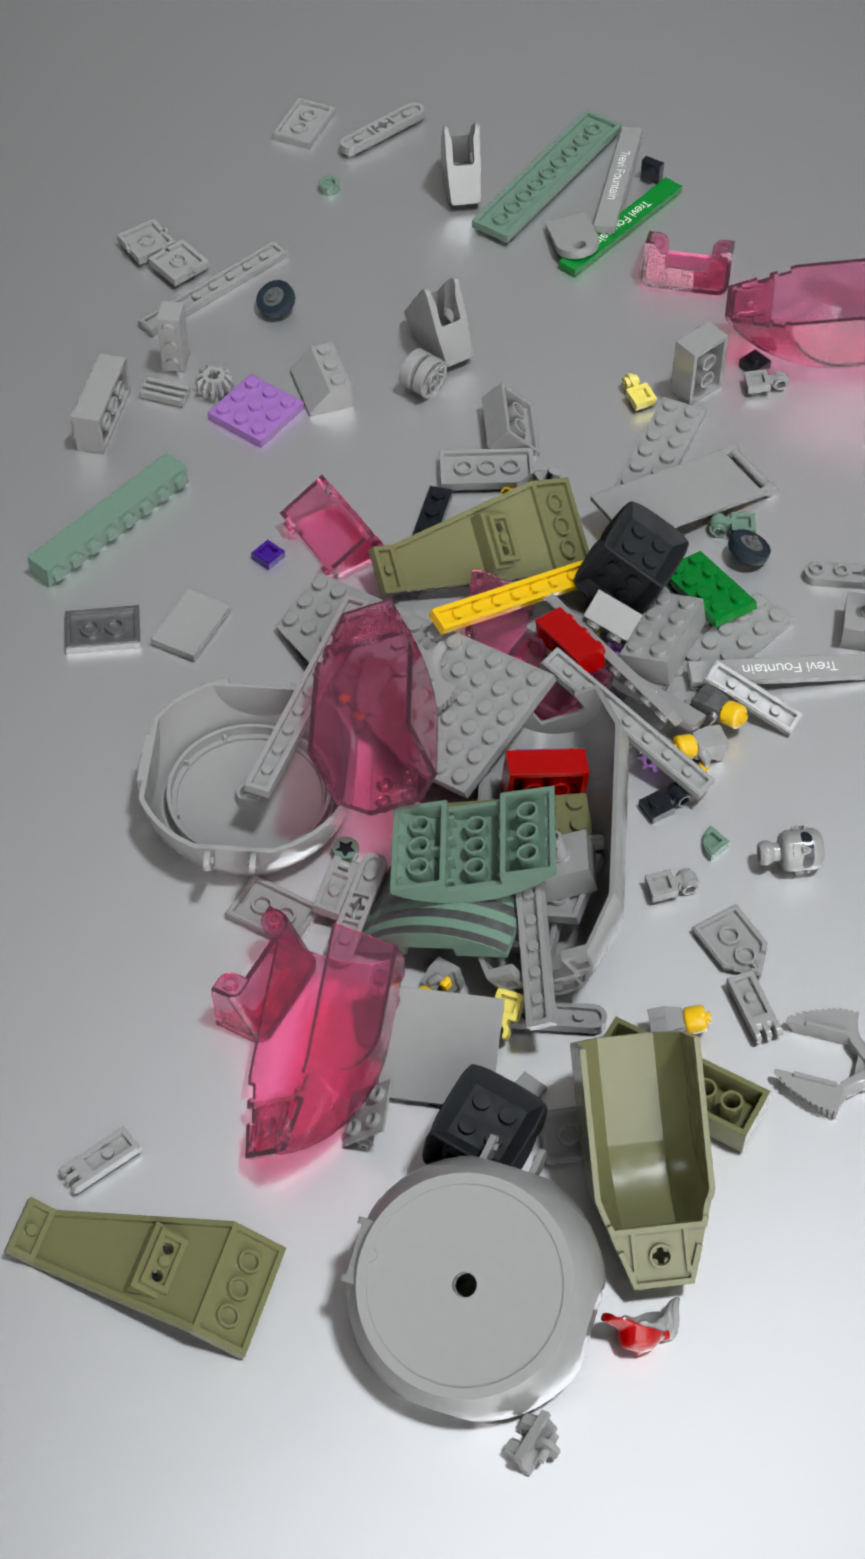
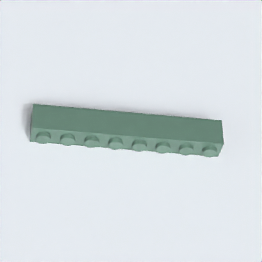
(107, 520)

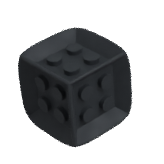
(632, 558)
(483, 1106)

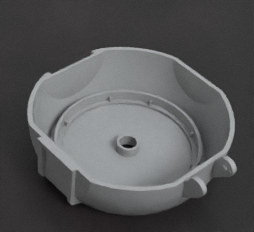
(197, 773)
(533, 1296)

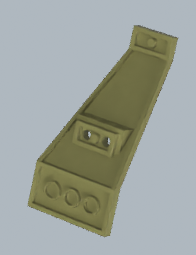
(507, 537)
(206, 1286)

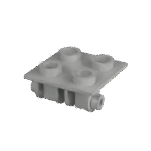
(370, 1117)

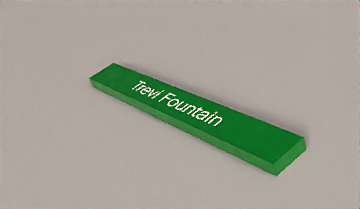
(628, 221)

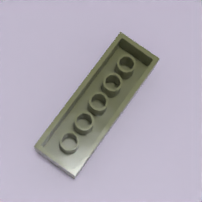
(732, 1101)

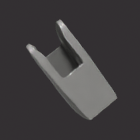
(461, 166)
(435, 328)

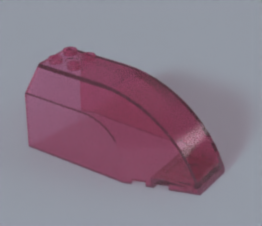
(804, 314)
(373, 713)
(320, 1039)

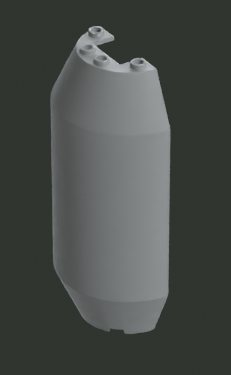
(607, 754)

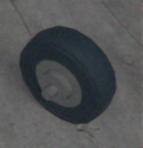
(275, 299)
(749, 547)

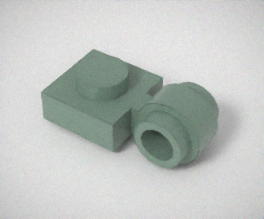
(720, 524)

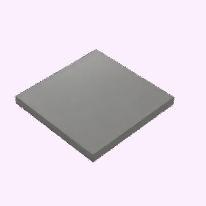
(437, 1040)

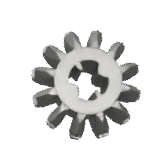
(214, 382)

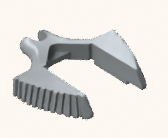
(444, 691)
(834, 1026)

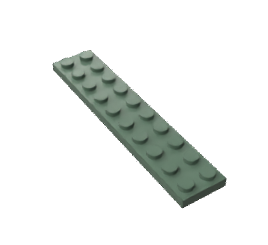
(546, 176)

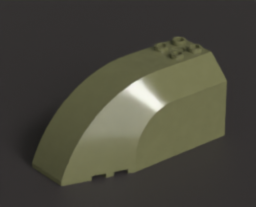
(647, 1149)

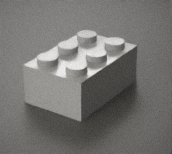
(699, 363)

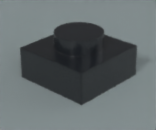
(652, 169)
(754, 361)

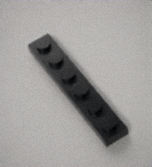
(432, 513)

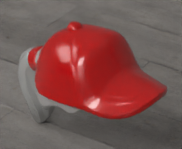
(646, 1330)

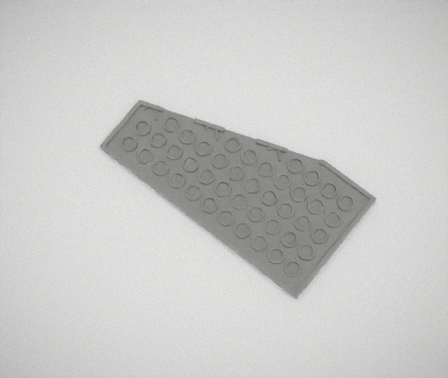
(493, 686)

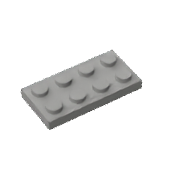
(485, 468)

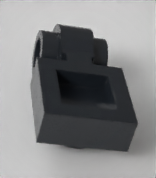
(659, 806)

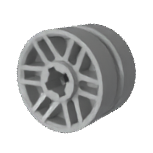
(423, 373)

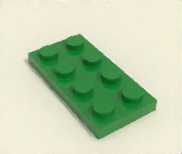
(722, 596)

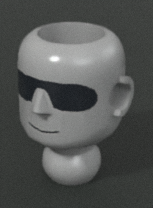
(796, 850)

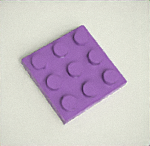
(256, 410)

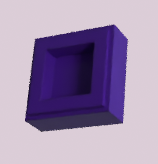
(268, 554)

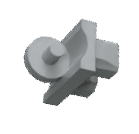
(537, 1444)

